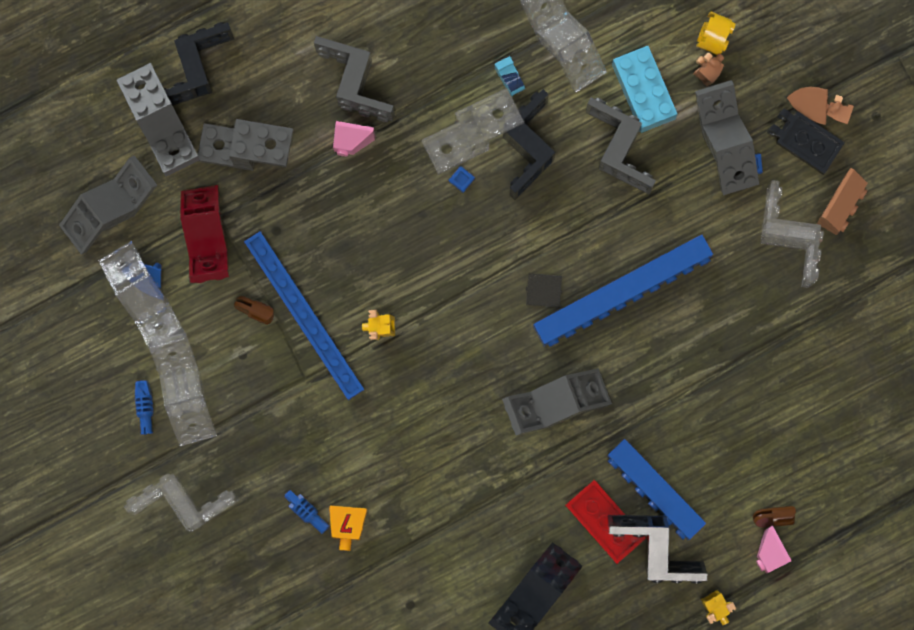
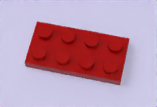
(592, 511)

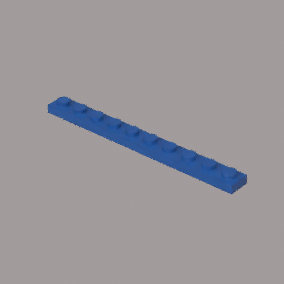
(304, 316)

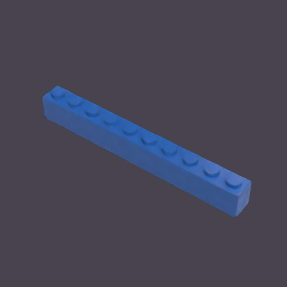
(622, 291)

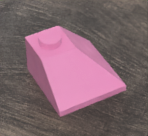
(351, 138)
(771, 552)

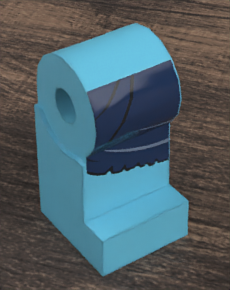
(509, 76)

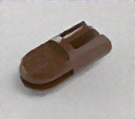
(254, 309)
(775, 516)

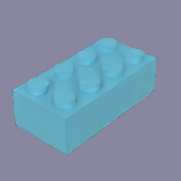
(644, 88)

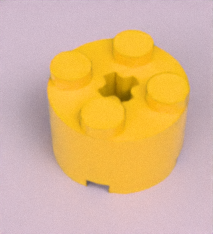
(714, 33)

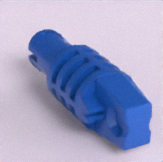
(144, 406)
(306, 511)

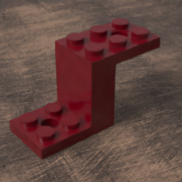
(204, 234)

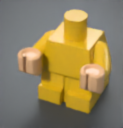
(379, 325)
(717, 607)

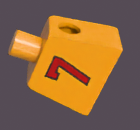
(347, 524)

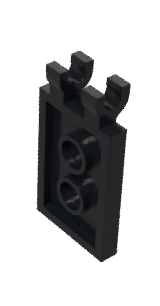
(806, 140)

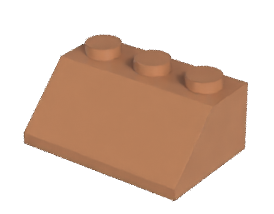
(843, 202)

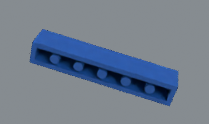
(656, 490)

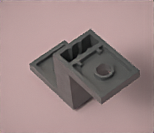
(354, 79)
(158, 119)
(727, 137)
(245, 145)
(619, 147)
(108, 205)
(557, 401)

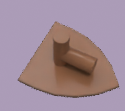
(811, 103)

